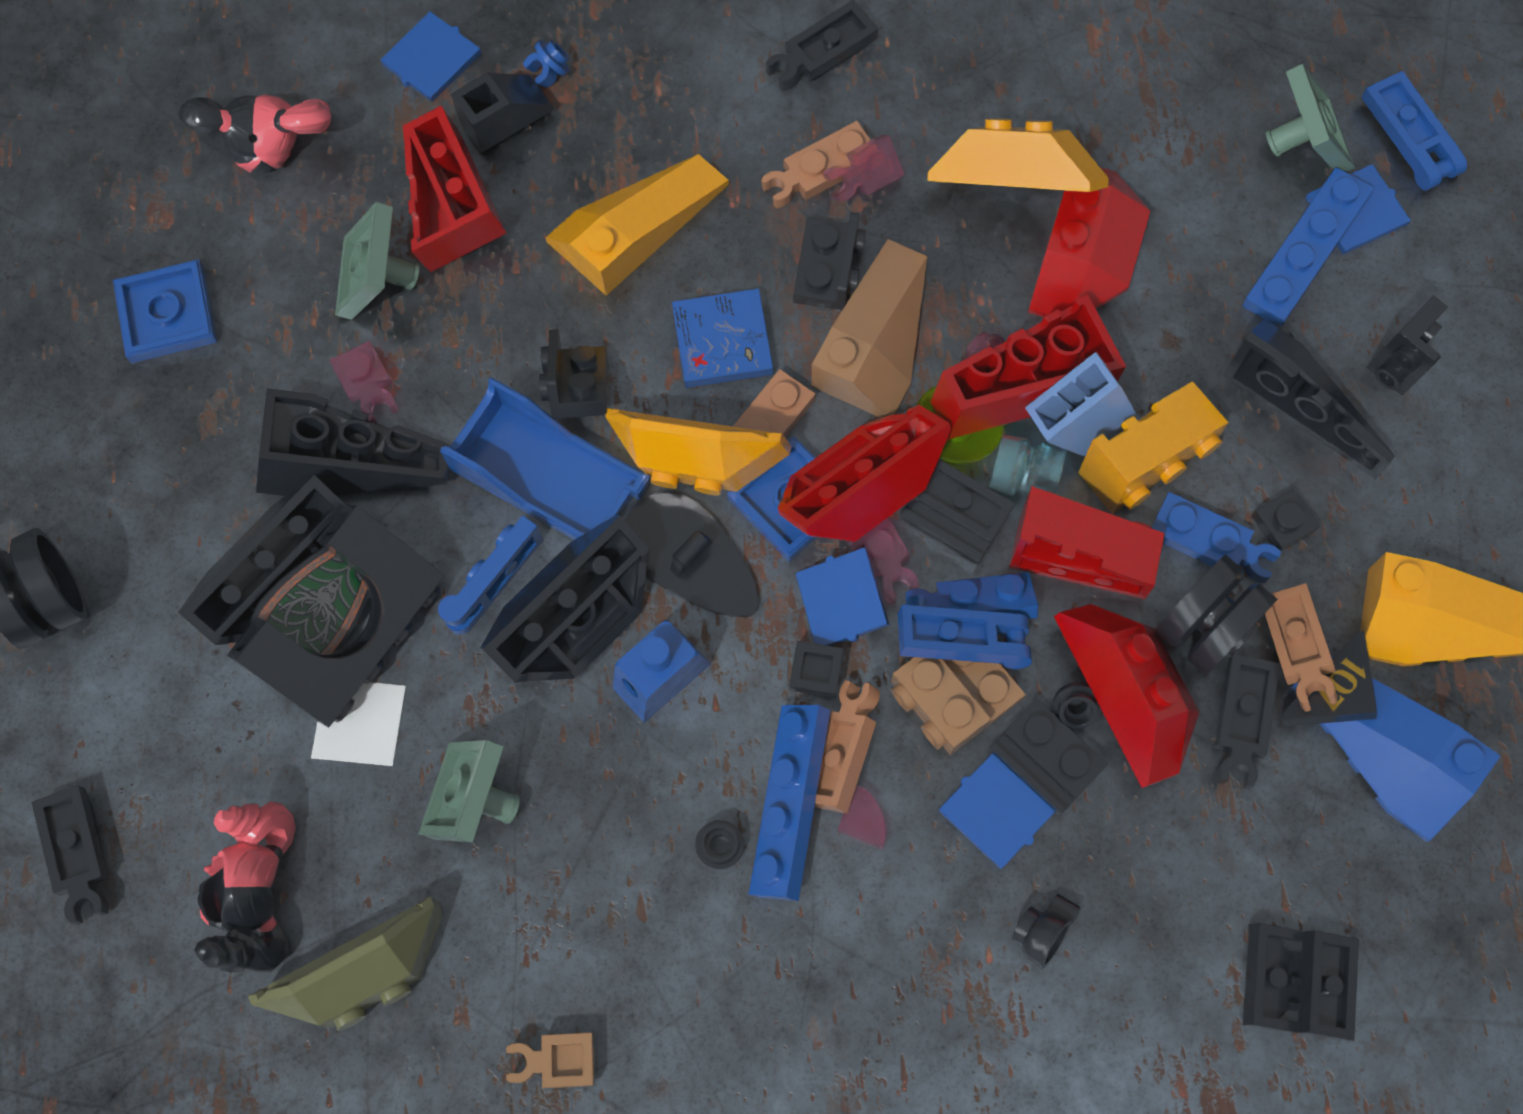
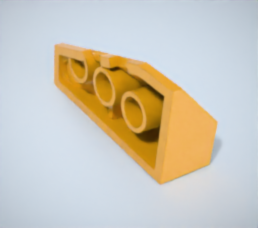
(629, 225)

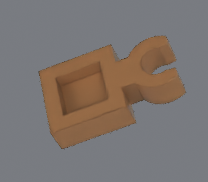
(564, 1061)

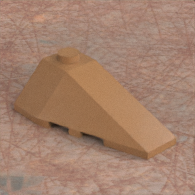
(874, 338)

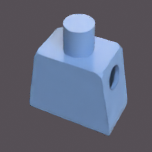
(1082, 407)

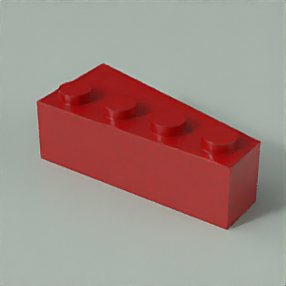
(1005, 379)

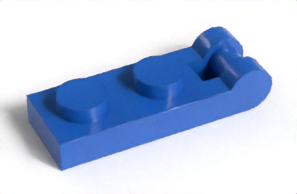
(1414, 130)
(490, 576)
(963, 635)

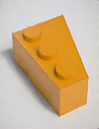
(1152, 448)

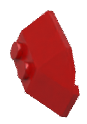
(1091, 247)
(865, 475)
(1134, 688)

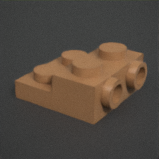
(954, 697)

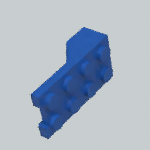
(540, 465)

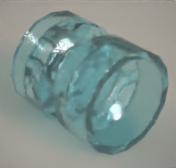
(1023, 466)

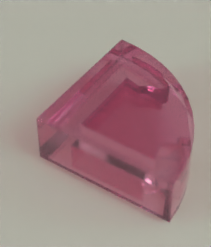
(864, 820)

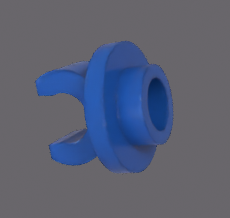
(553, 61)

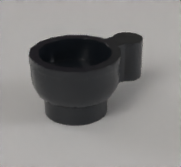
(1044, 931)

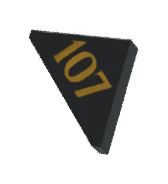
(1352, 687)

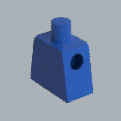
(657, 669)

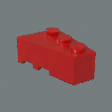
(447, 193)
(1085, 545)

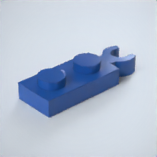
(1211, 536)
(993, 593)

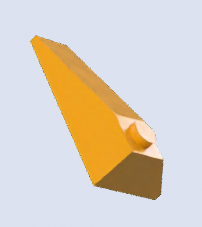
(1437, 613)

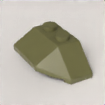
(358, 973)

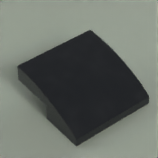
(1301, 982)

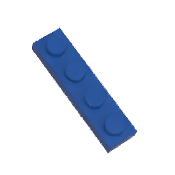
(1308, 247)
(789, 802)

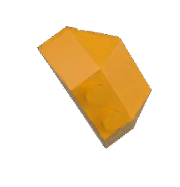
(1020, 158)
(697, 452)

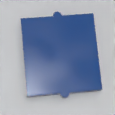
(431, 56)
(1378, 216)
(842, 598)
(996, 811)

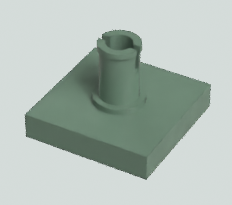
(1316, 123)
(367, 263)
(466, 793)

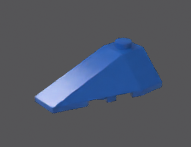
(1414, 760)

